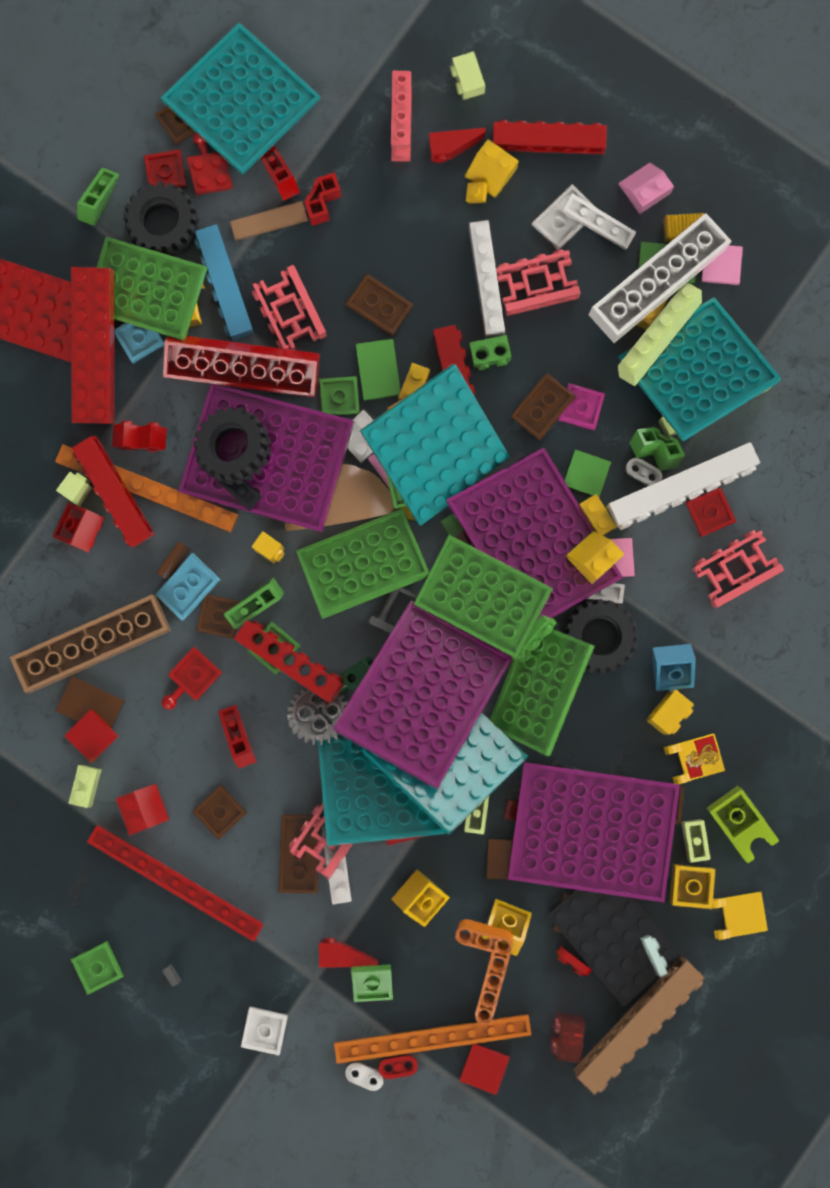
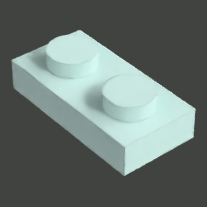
(651, 947)

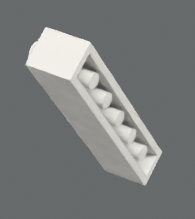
(486, 279)

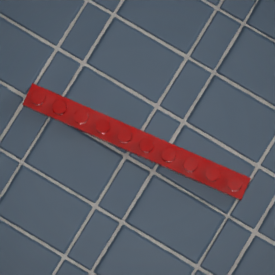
(175, 882)

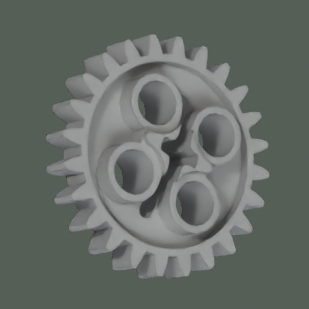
(306, 726)

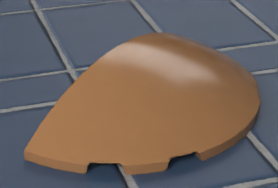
(356, 497)

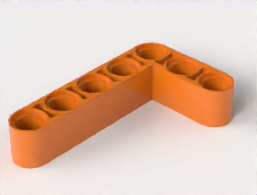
(494, 967)

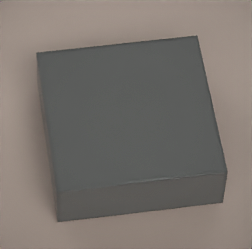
(171, 975)

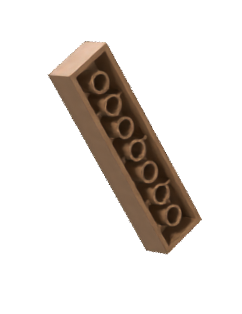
(90, 644)
(637, 1025)

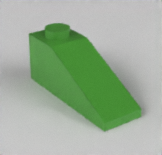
(95, 199)
(254, 603)

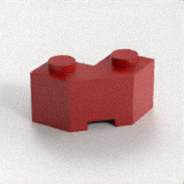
(324, 190)
(132, 437)

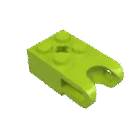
(743, 828)

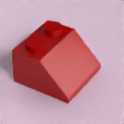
(78, 527)
(142, 809)

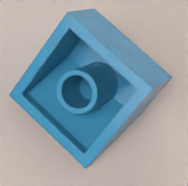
(673, 667)

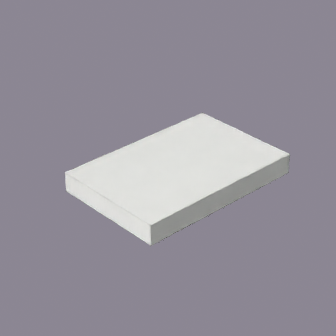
(555, 224)

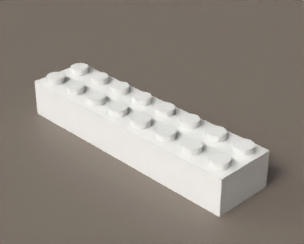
(659, 278)
(685, 484)

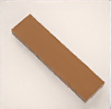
(268, 221)

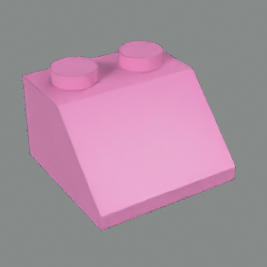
(646, 187)

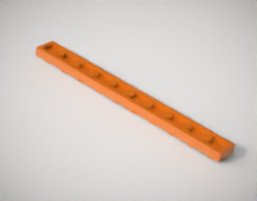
(162, 494)
(432, 1038)

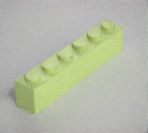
(660, 334)

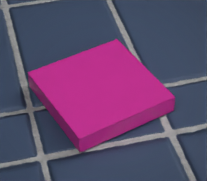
(585, 407)

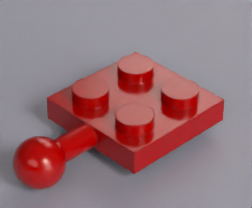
(208, 171)
(192, 674)

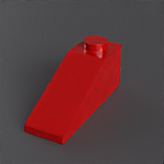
(451, 143)
(279, 173)
(237, 737)
(339, 954)

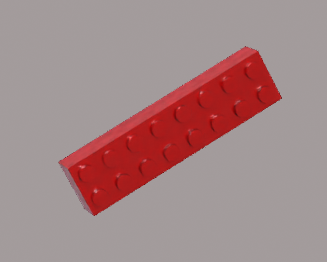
(92, 345)
(241, 365)

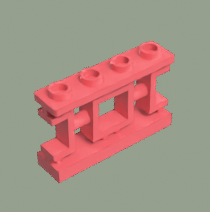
(401, 115)
(540, 297)
(302, 304)
(744, 581)
(317, 823)

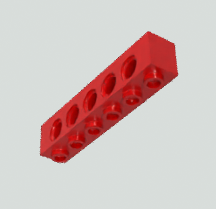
(246, 637)

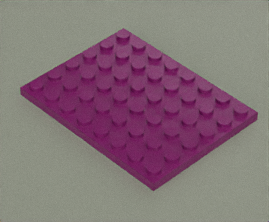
(302, 464)
(531, 524)
(423, 694)
(593, 832)

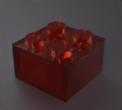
(568, 1037)

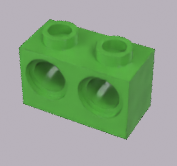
(488, 347)

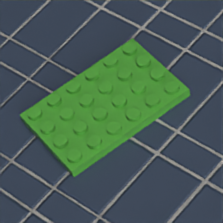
(152, 287)
(362, 563)
(483, 596)
(541, 691)

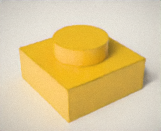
(476, 192)

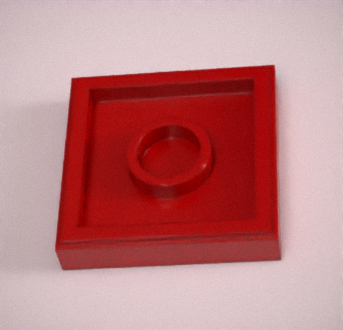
(166, 168)
(710, 512)
(91, 735)
(484, 1068)

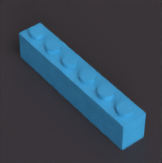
(224, 283)

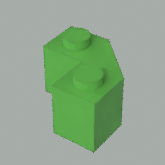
(665, 450)

